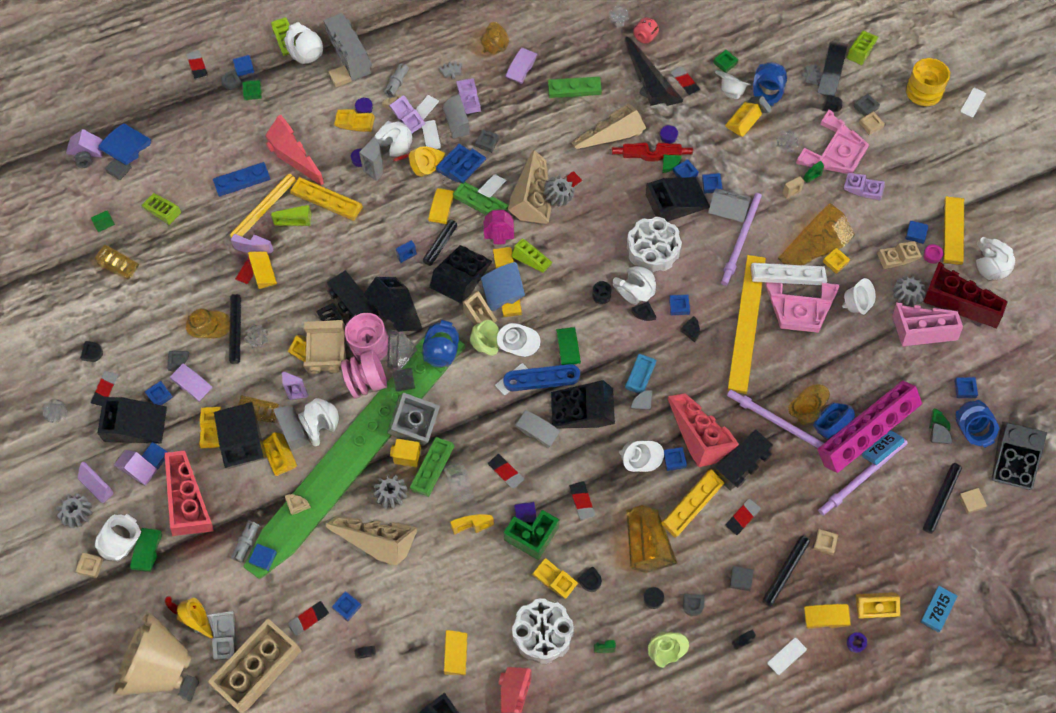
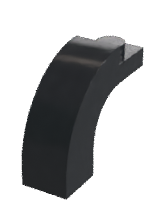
(832, 68)

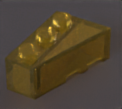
(648, 540)

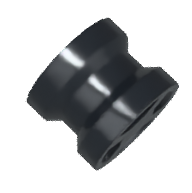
(600, 288)

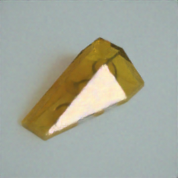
(822, 235)

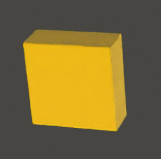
(836, 260)

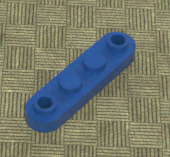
(542, 377)

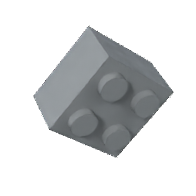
(413, 419)

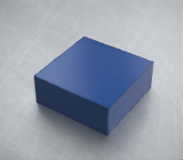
(243, 65)
(685, 169)
(711, 182)
(917, 232)
(406, 251)
(679, 305)
(966, 387)
(158, 394)
(155, 455)
(674, 459)
(262, 557)
(346, 606)

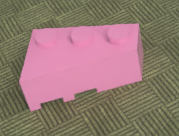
(926, 326)

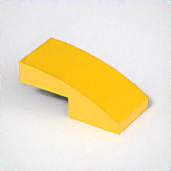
(354, 121)
(441, 206)
(208, 433)
(478, 522)
(554, 578)
(827, 615)

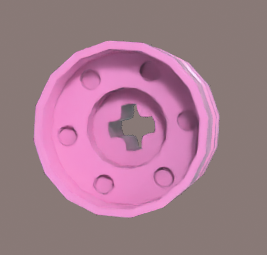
(366, 333)
(360, 375)

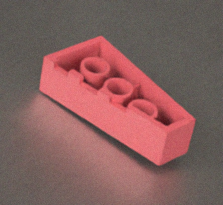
(185, 501)

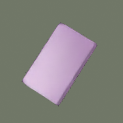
(294, 386)
(94, 483)

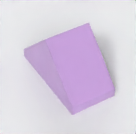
(84, 142)
(135, 466)

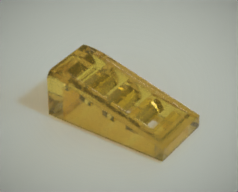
(107, 254)
(261, 403)

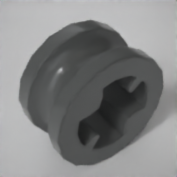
(83, 159)

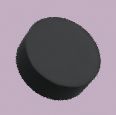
(653, 598)
(365, 652)

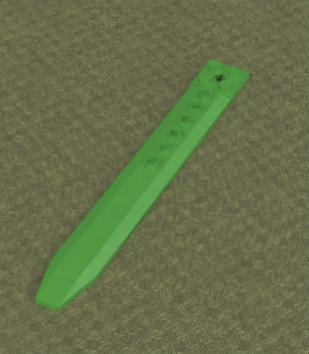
(343, 463)

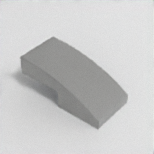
(538, 428)
(224, 636)

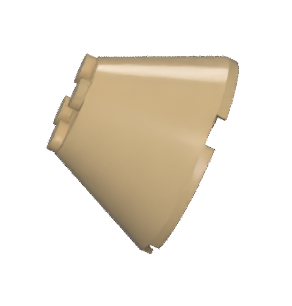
(152, 660)

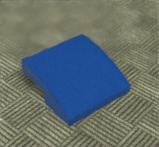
(124, 144)
(460, 163)

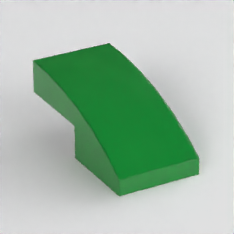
(568, 346)
(145, 550)

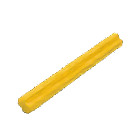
(264, 205)

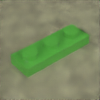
(574, 87)
(470, 196)
(432, 466)

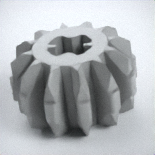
(558, 191)
(909, 291)
(393, 484)
(79, 507)

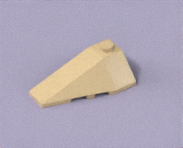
(621, 125)
(527, 199)
(380, 541)

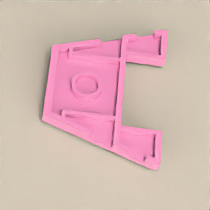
(843, 151)
(799, 311)

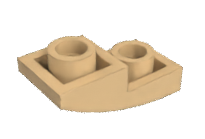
(899, 255)

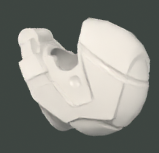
(308, 44)
(397, 135)
(993, 264)
(638, 286)
(318, 415)
(113, 546)

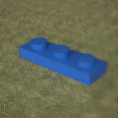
(241, 179)

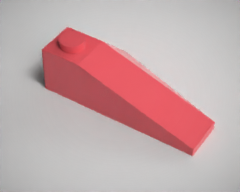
(286, 147)
(702, 435)
(514, 689)

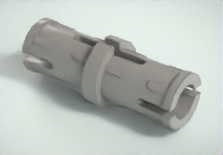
(396, 80)
(245, 541)

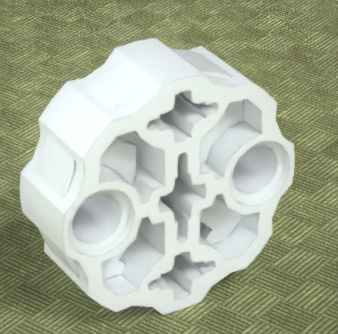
(654, 244)
(526, 643)

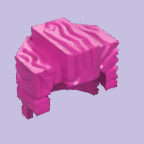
(498, 226)

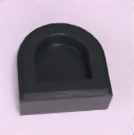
(832, 103)
(91, 352)
(590, 580)

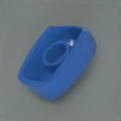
(834, 419)

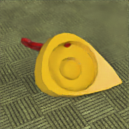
(423, 160)
(192, 614)

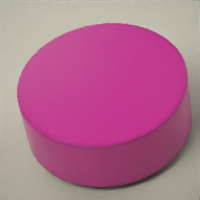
(933, 254)

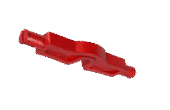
(642, 151)

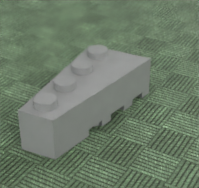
(348, 46)

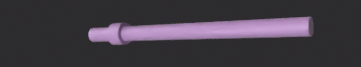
(730, 266)
(746, 402)
(836, 499)

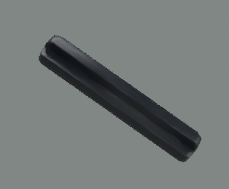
(440, 242)

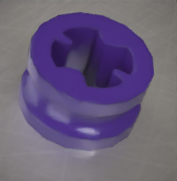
(851, 647)

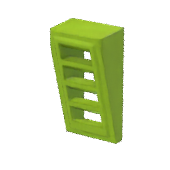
(281, 26)
(860, 49)
(170, 216)
(293, 217)
(530, 256)

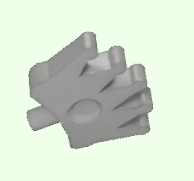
(451, 70)
(812, 74)

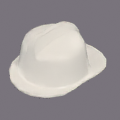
(731, 85)
(860, 297)
(518, 339)
(642, 455)

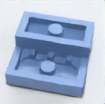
(503, 286)

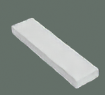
(788, 274)

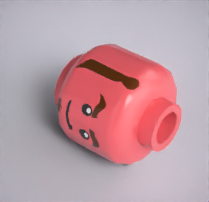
(646, 30)

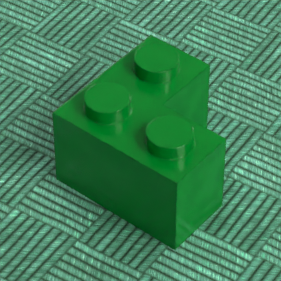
(534, 538)

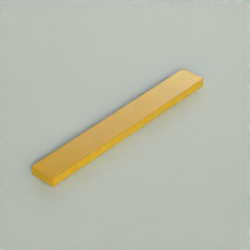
(745, 329)

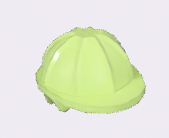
(485, 337)
(667, 647)

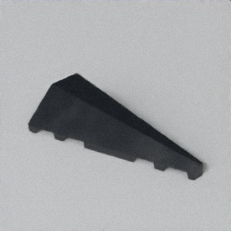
(655, 85)

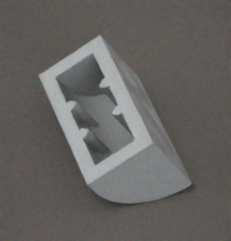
(456, 117)
(372, 160)
(729, 205)
(291, 427)

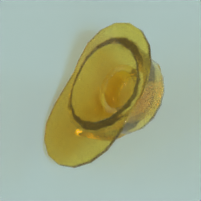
(494, 39)
(207, 324)
(809, 403)

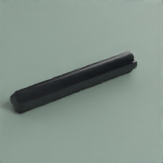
(235, 329)
(942, 498)
(786, 570)

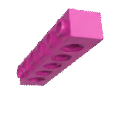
(869, 426)

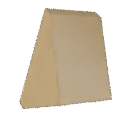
(477, 309)

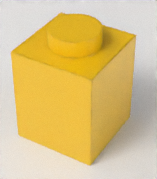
(405, 452)

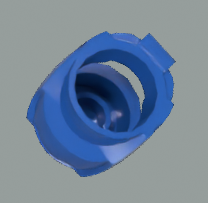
(772, 77)
(439, 350)
(974, 418)

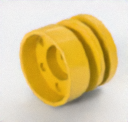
(927, 82)

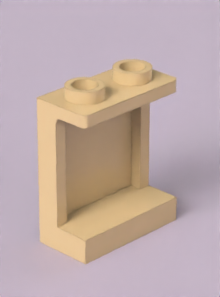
(325, 346)

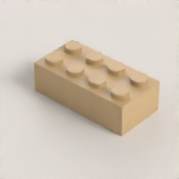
(255, 666)

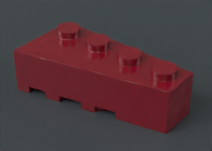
(955, 293)

